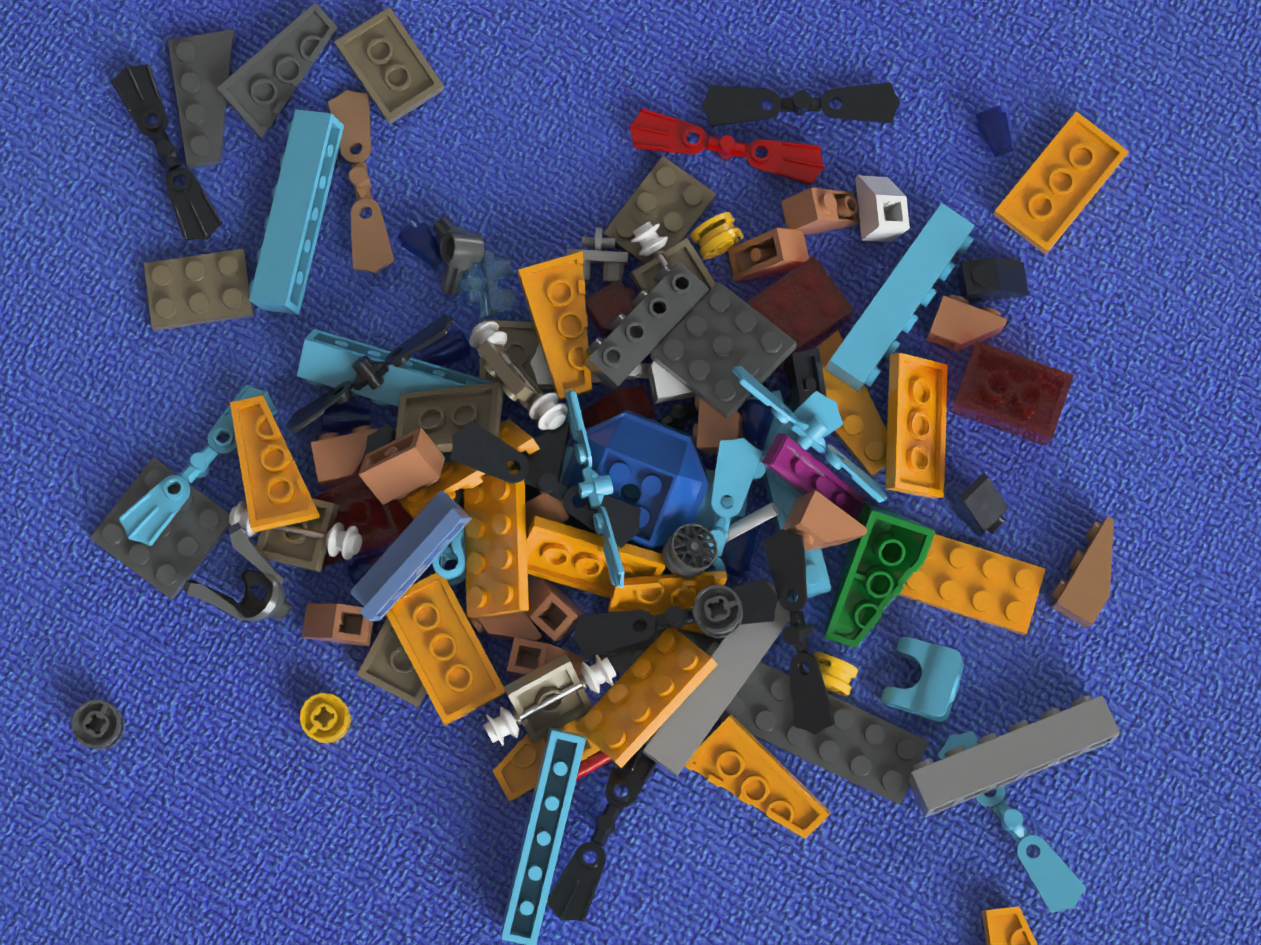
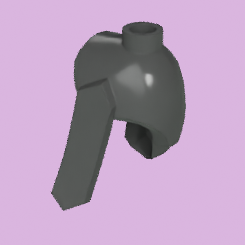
(250, 607)

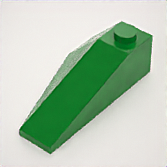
(875, 571)

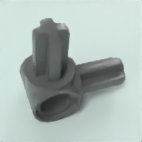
(458, 251)

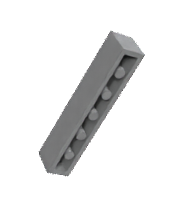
(691, 722)
(1013, 755)

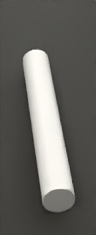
(752, 520)

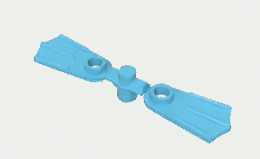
(814, 405)
(809, 433)
(733, 476)
(595, 489)
(158, 507)
(1049, 874)

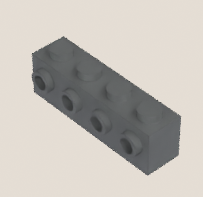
(645, 326)

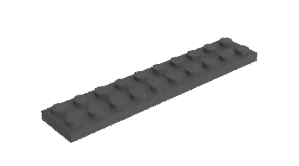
(854, 748)

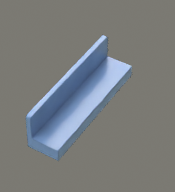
(409, 556)

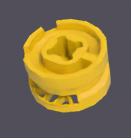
(716, 235)
(835, 673)
(325, 718)

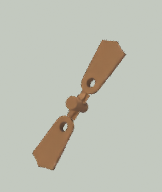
(369, 236)

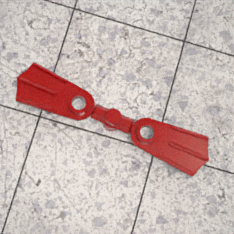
(785, 159)

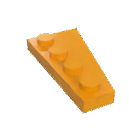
(862, 425)
(269, 473)
(460, 476)
(748, 770)

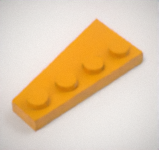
(559, 316)

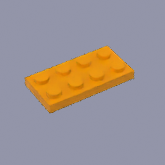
(1060, 183)
(916, 426)
(496, 548)
(578, 558)
(976, 584)
(444, 649)
(646, 696)

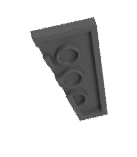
(198, 69)
(274, 72)

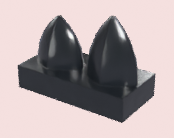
(804, 376)

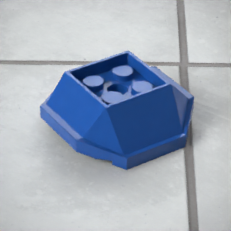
(654, 459)

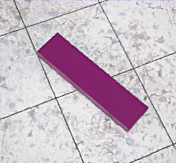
(808, 474)

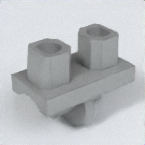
(613, 261)

